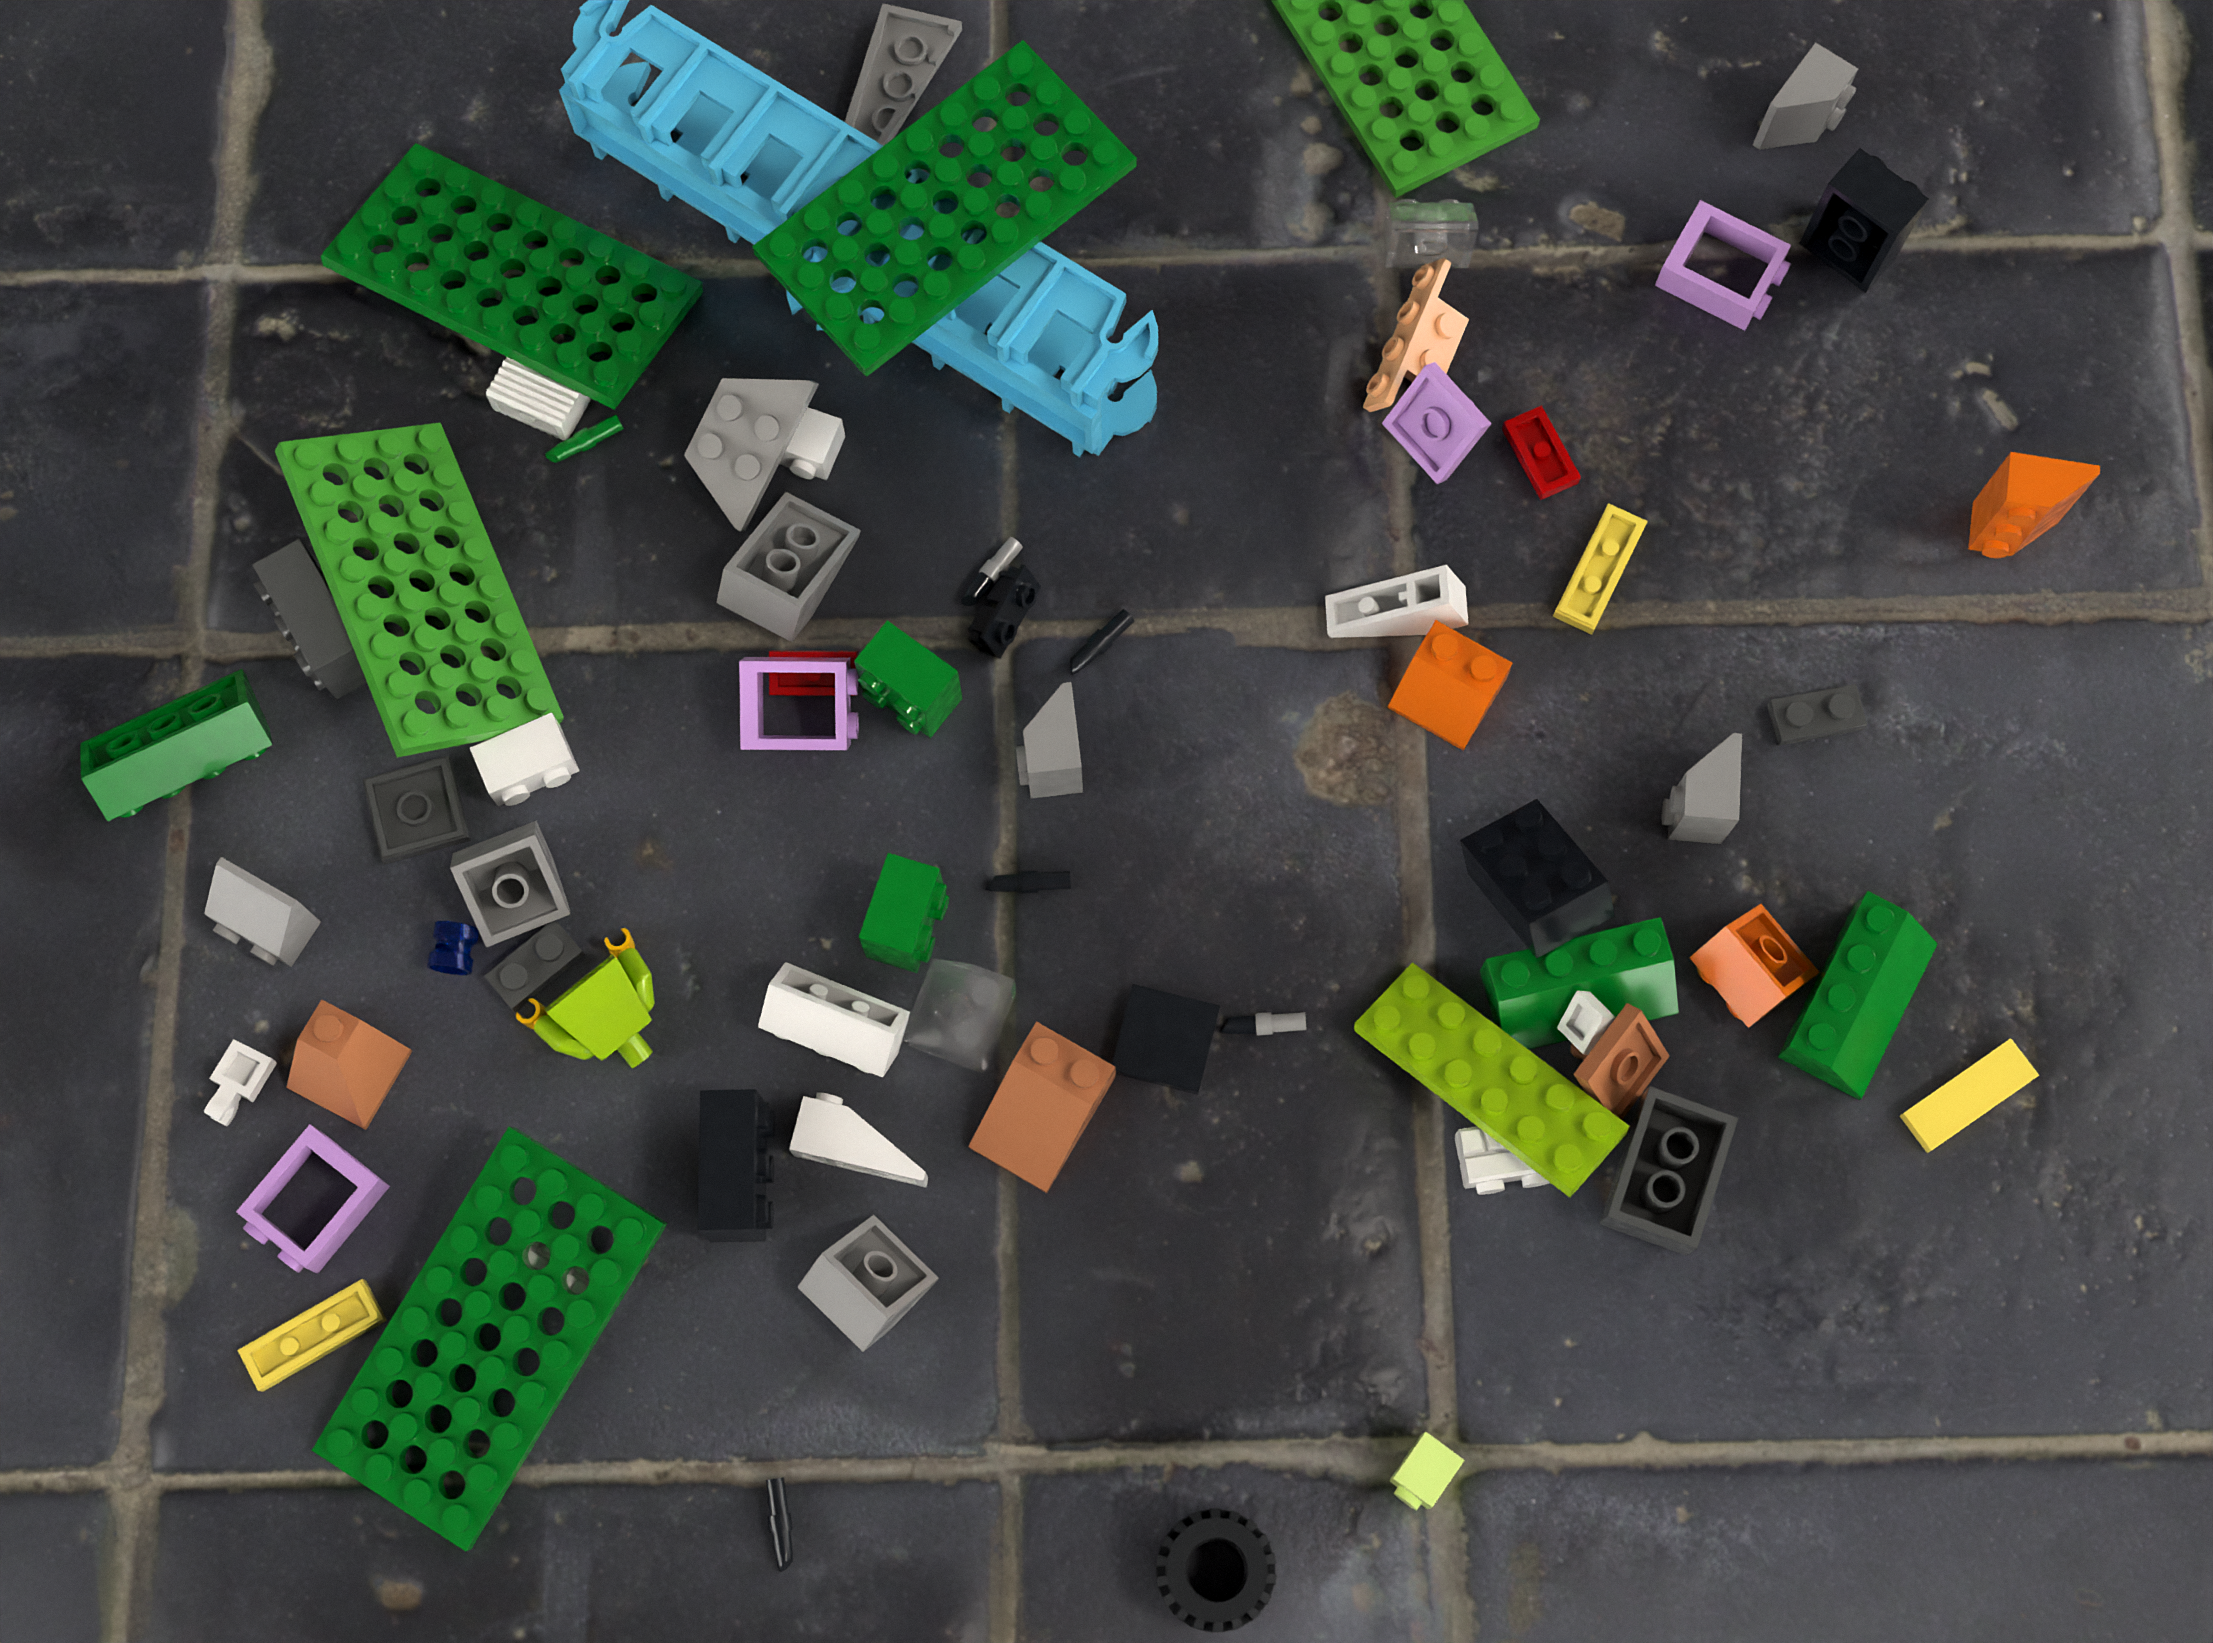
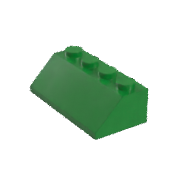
(174, 746)
(1615, 965)
(1859, 995)

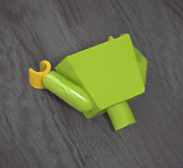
(601, 1009)

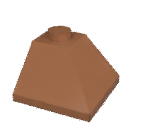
(345, 1064)

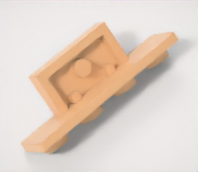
(1424, 335)

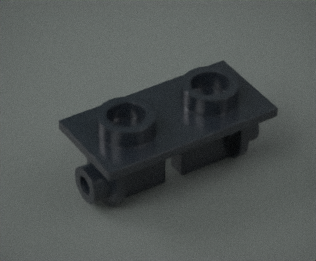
(998, 627)

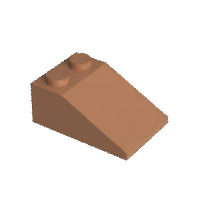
(1042, 1107)

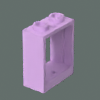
(1710, 295)
(751, 703)
(339, 1228)

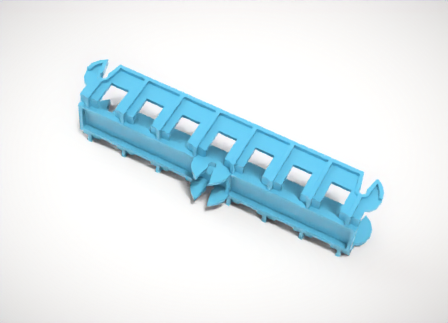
(741, 121)

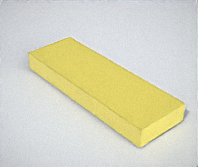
(1600, 568)
(1969, 1095)
(312, 1335)

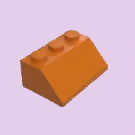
(2025, 501)

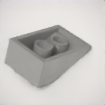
(786, 566)

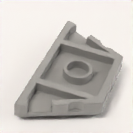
(746, 439)

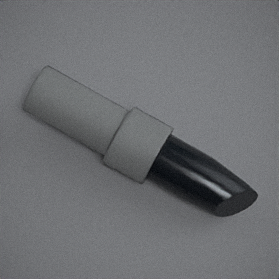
(990, 571)
(1265, 1023)

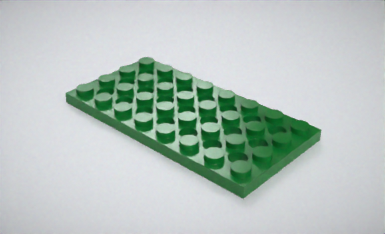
(971, 264)
(519, 296)
(419, 1318)

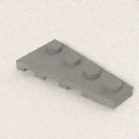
(898, 68)

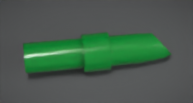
(585, 439)

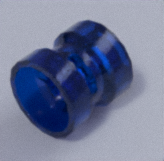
(453, 948)

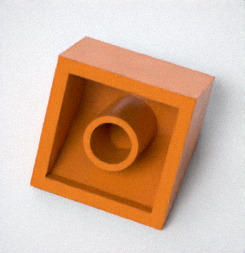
(1450, 685)
(1753, 965)

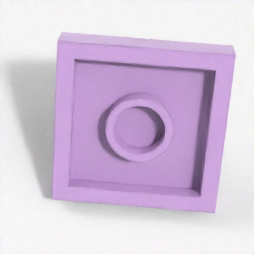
(1436, 423)

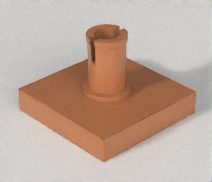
(1621, 1062)

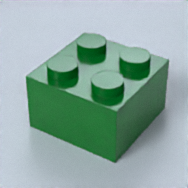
(908, 680)
(903, 913)

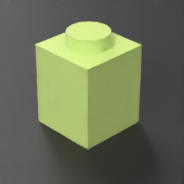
(1425, 1472)

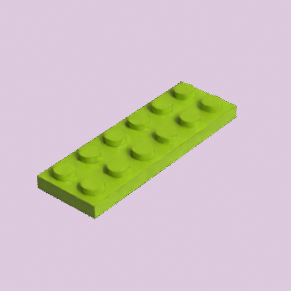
(1491, 1079)

